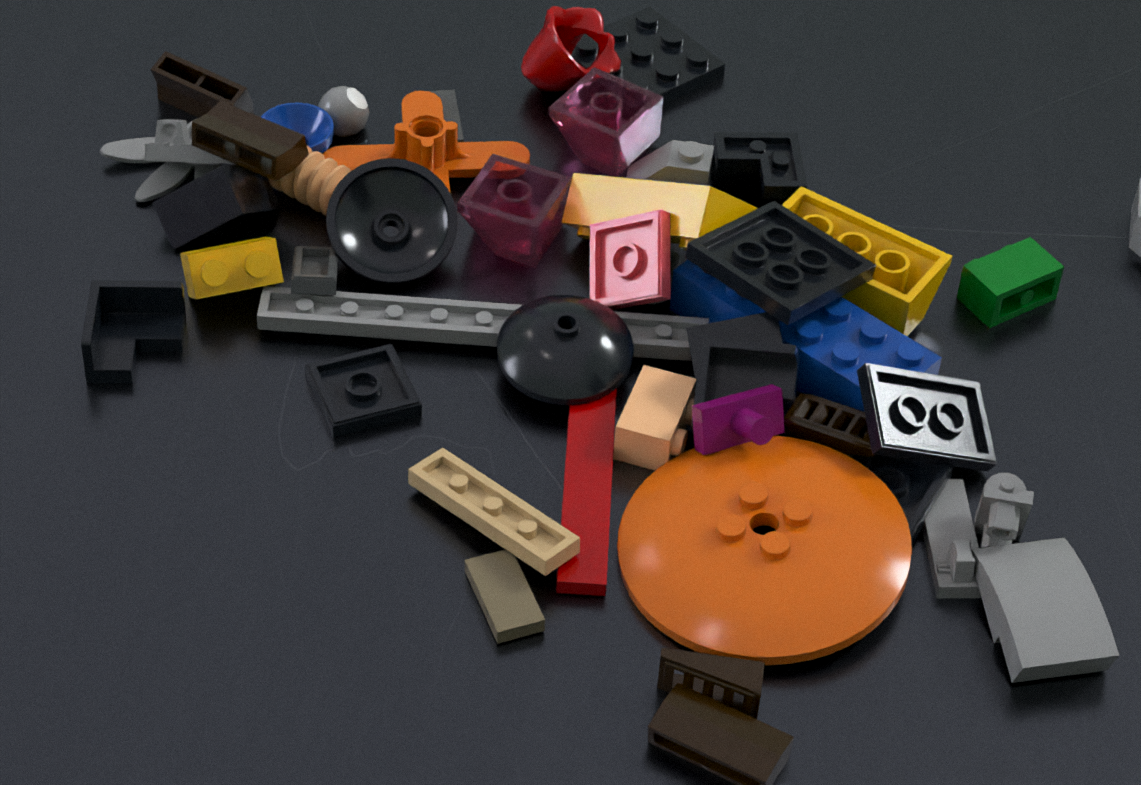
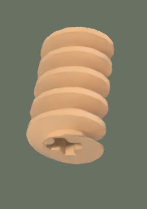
(312, 181)

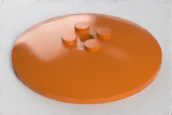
(775, 595)

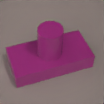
(738, 419)

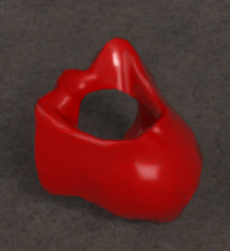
(549, 57)

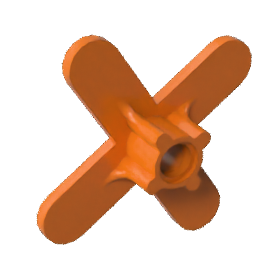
(430, 142)

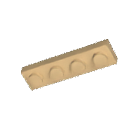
(494, 511)

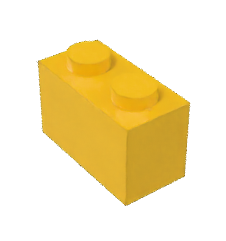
(231, 267)

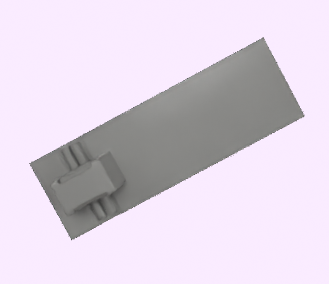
(174, 146)
(949, 542)

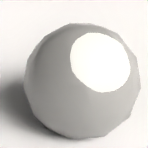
(347, 110)

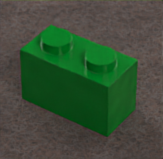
(1009, 282)

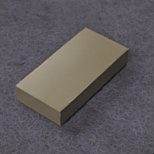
(504, 596)

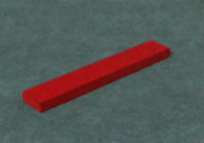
(588, 495)

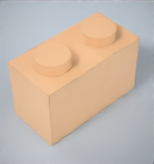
(655, 419)

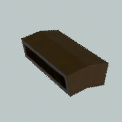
(196, 88)
(249, 141)
(719, 738)

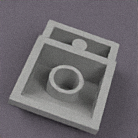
(1043, 610)

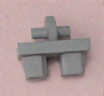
(1002, 510)

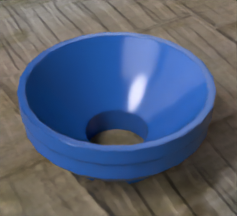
(307, 120)

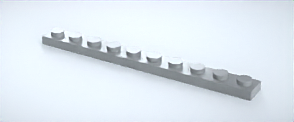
(441, 320)

